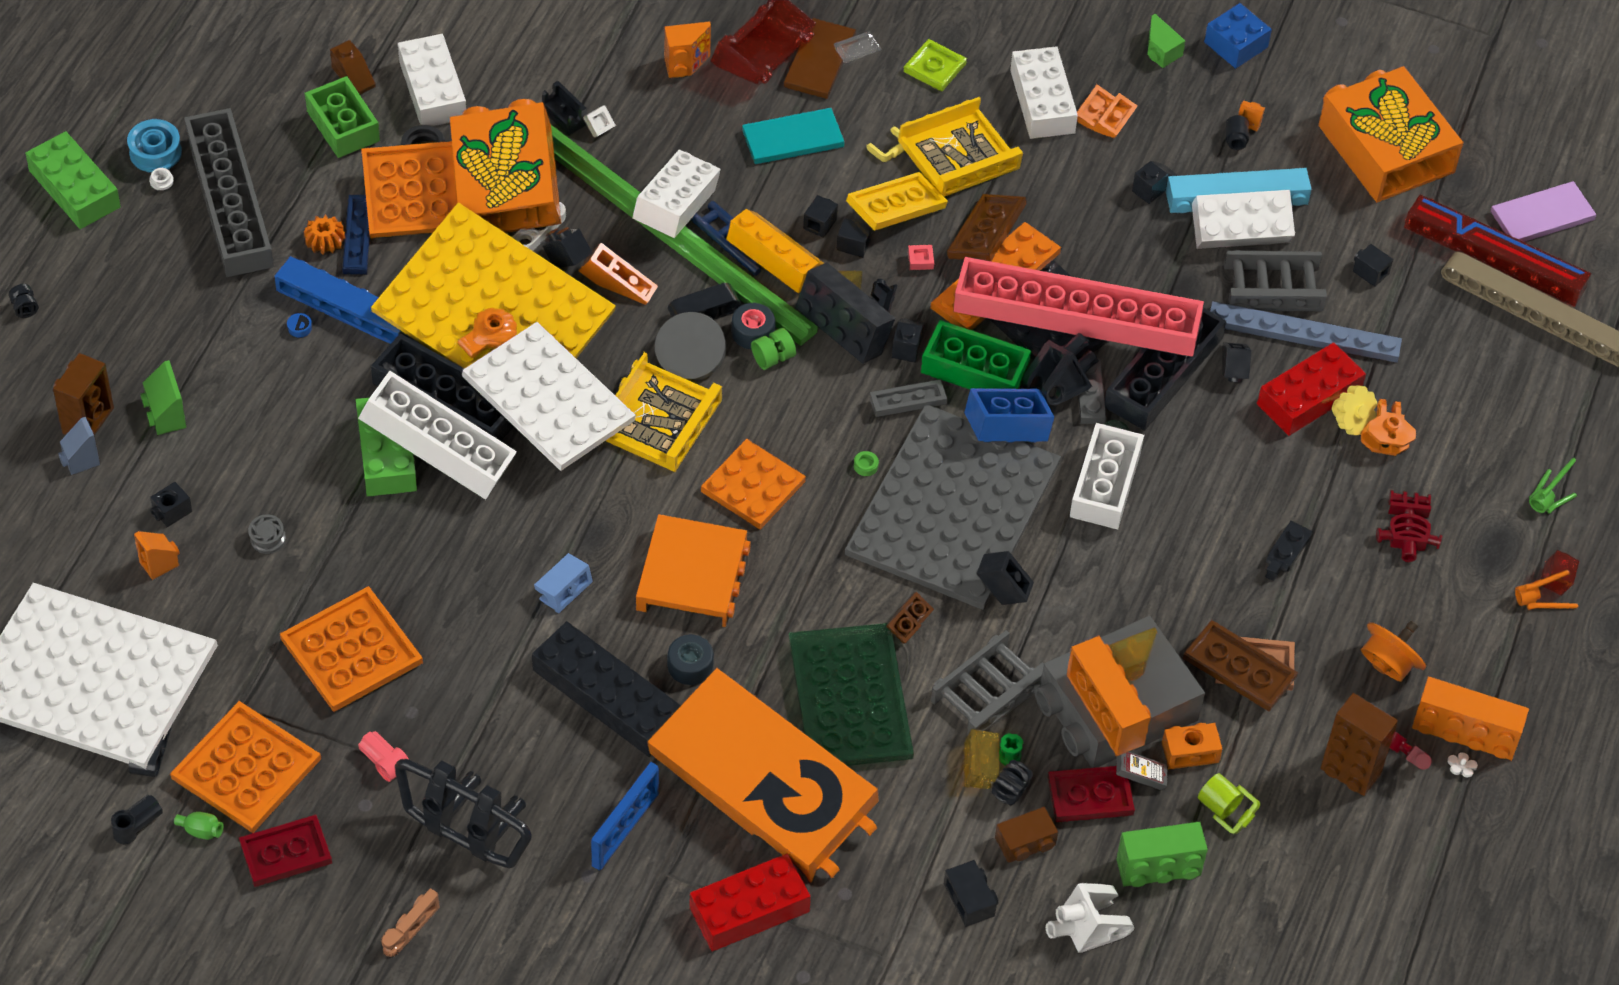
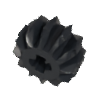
(1012, 782)

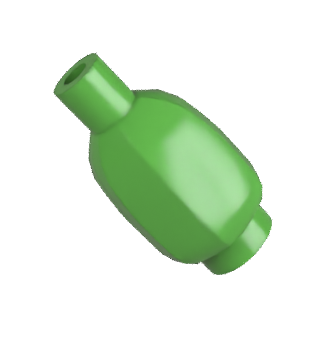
(200, 825)

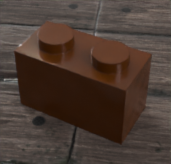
(1026, 835)

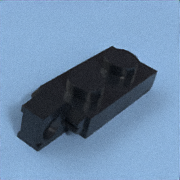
(1287, 549)

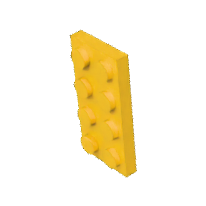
(896, 201)

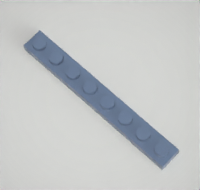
(1308, 332)

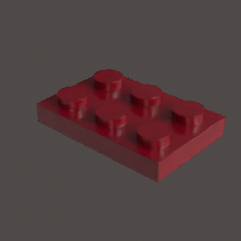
(1090, 794)
(285, 850)

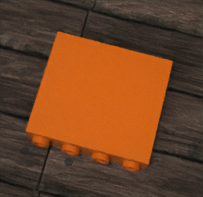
(693, 567)

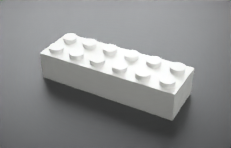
(437, 434)

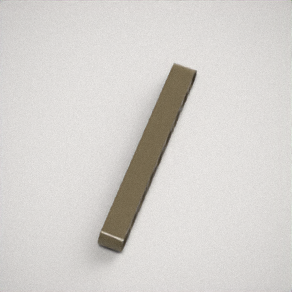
(1533, 306)

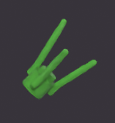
(1543, 499)

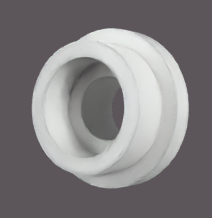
(161, 179)

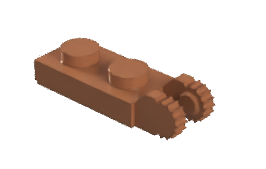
(410, 923)

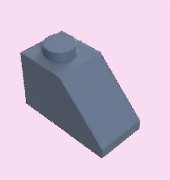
(79, 448)

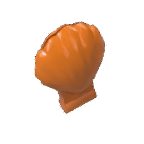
(490, 330)

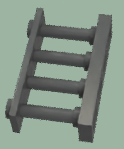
(1275, 299)
(996, 706)

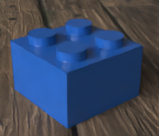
(1237, 35)

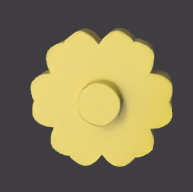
(1354, 409)

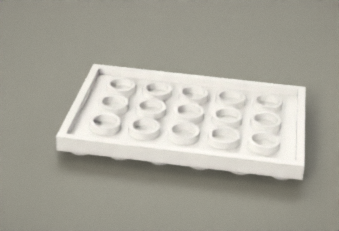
(548, 396)

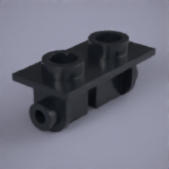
(883, 294)

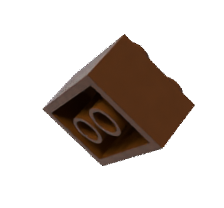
(83, 393)

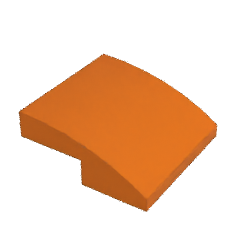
(1105, 112)

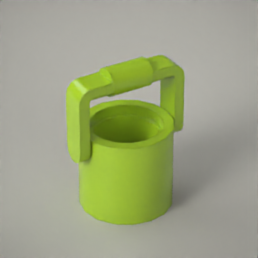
(1224, 799)

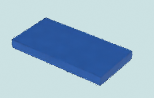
(625, 816)

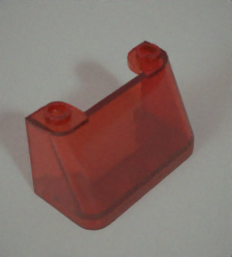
(764, 41)

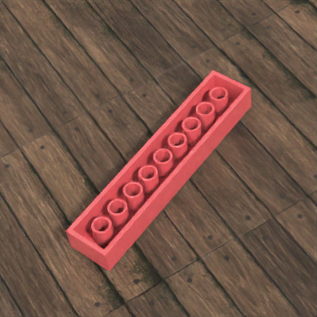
(1078, 306)

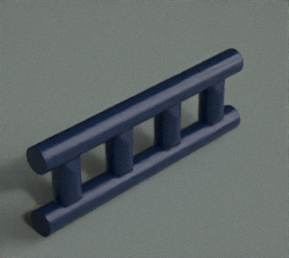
(719, 236)

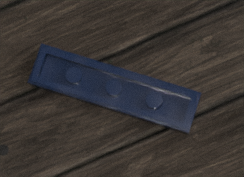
(356, 236)

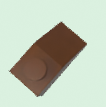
(349, 62)

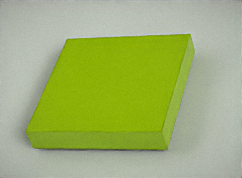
(935, 65)

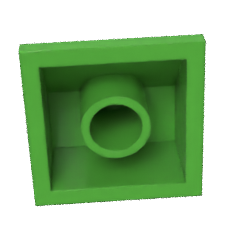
(163, 400)

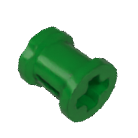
(1011, 748)

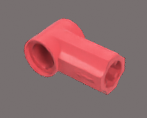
(381, 754)

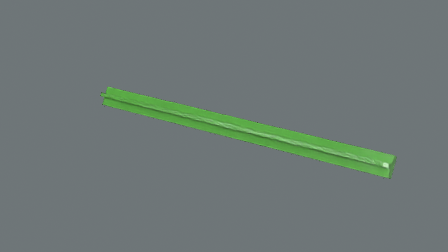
(685, 243)

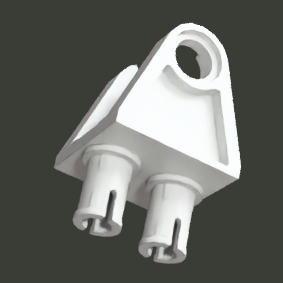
(1082, 921)

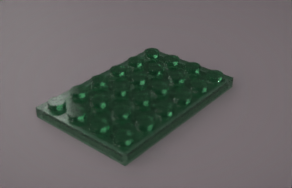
(852, 693)

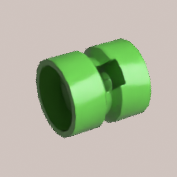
(776, 347)

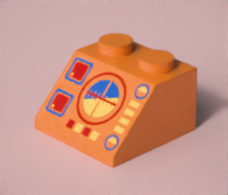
(686, 48)

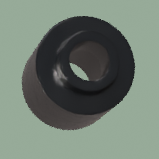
(1237, 132)

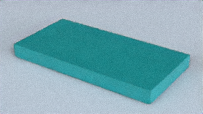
(793, 135)

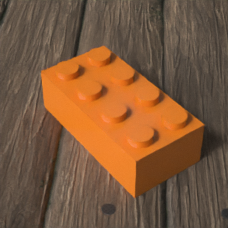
(1108, 695)
(1470, 718)

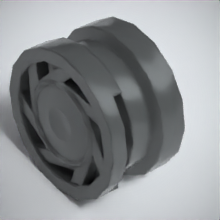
(267, 535)

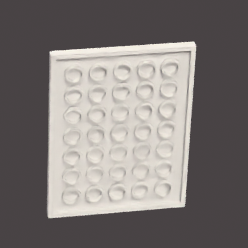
(96, 674)

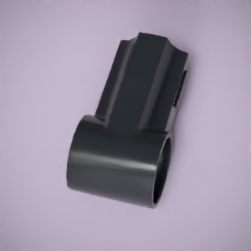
(135, 818)

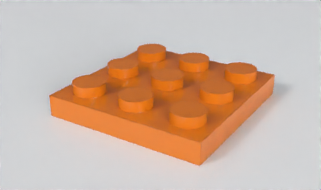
(753, 484)

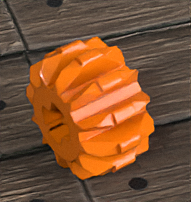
(324, 234)

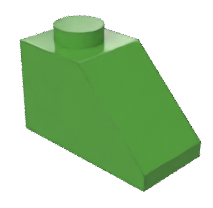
(1164, 43)

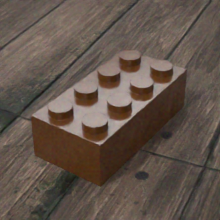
(1358, 744)

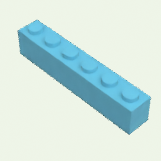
(1184, 189)

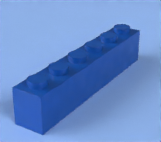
(333, 298)

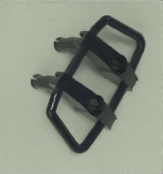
(445, 798)

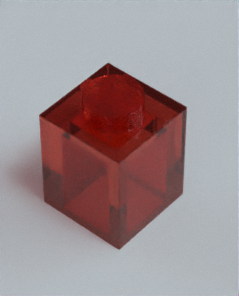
(1558, 563)

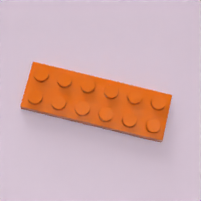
(1022, 249)

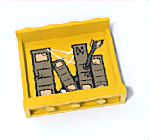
(958, 148)
(667, 413)

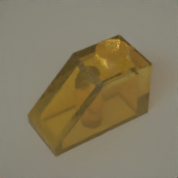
(1134, 653)

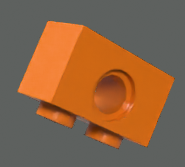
(1181, 754)

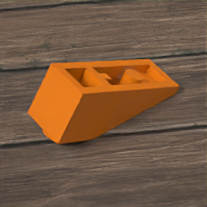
(617, 275)

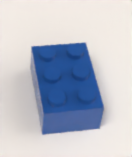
(1009, 415)

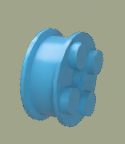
(154, 145)

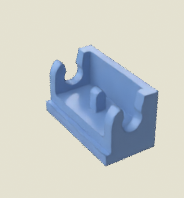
(564, 582)

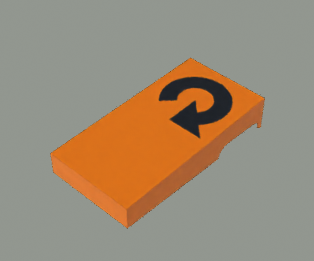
(765, 773)

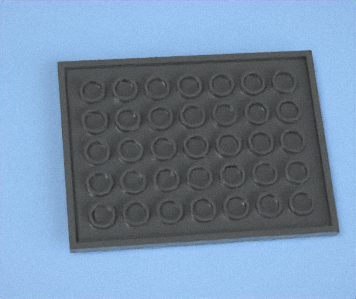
(951, 505)

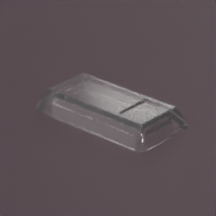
(857, 47)

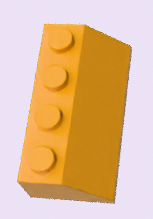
(771, 248)

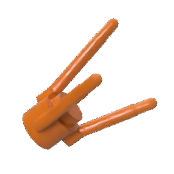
(1529, 593)

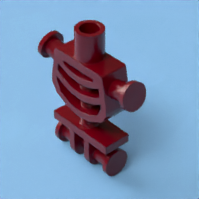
(1409, 528)
(1413, 753)

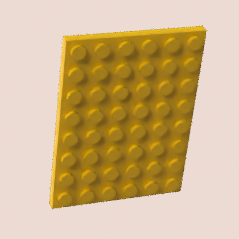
(479, 267)

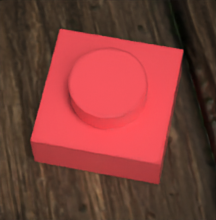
(921, 257)

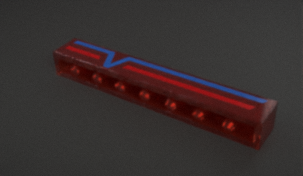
(1497, 250)

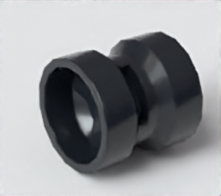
(23, 300)

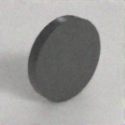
(690, 346)

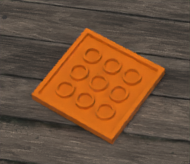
(408, 188)
(351, 648)
(245, 766)

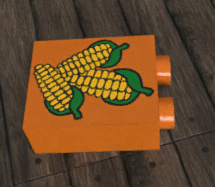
(1390, 133)
(507, 165)

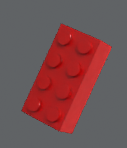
(1309, 388)
(749, 902)

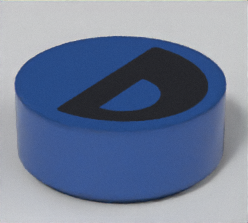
(299, 325)

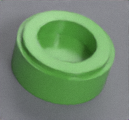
(866, 463)

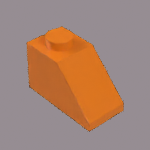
(156, 553)

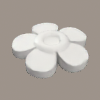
(1462, 765)

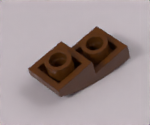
(909, 617)

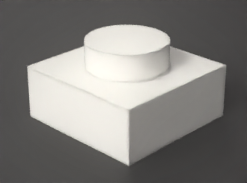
(599, 121)

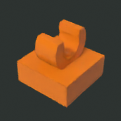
(1253, 112)

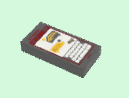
(1142, 770)

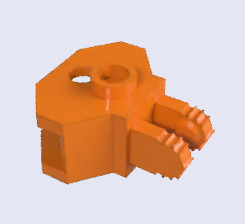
(1388, 429)

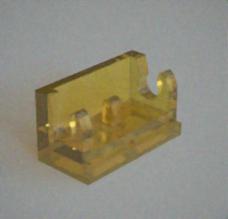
(981, 759)

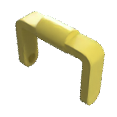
(895, 151)

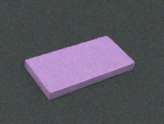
(1543, 212)

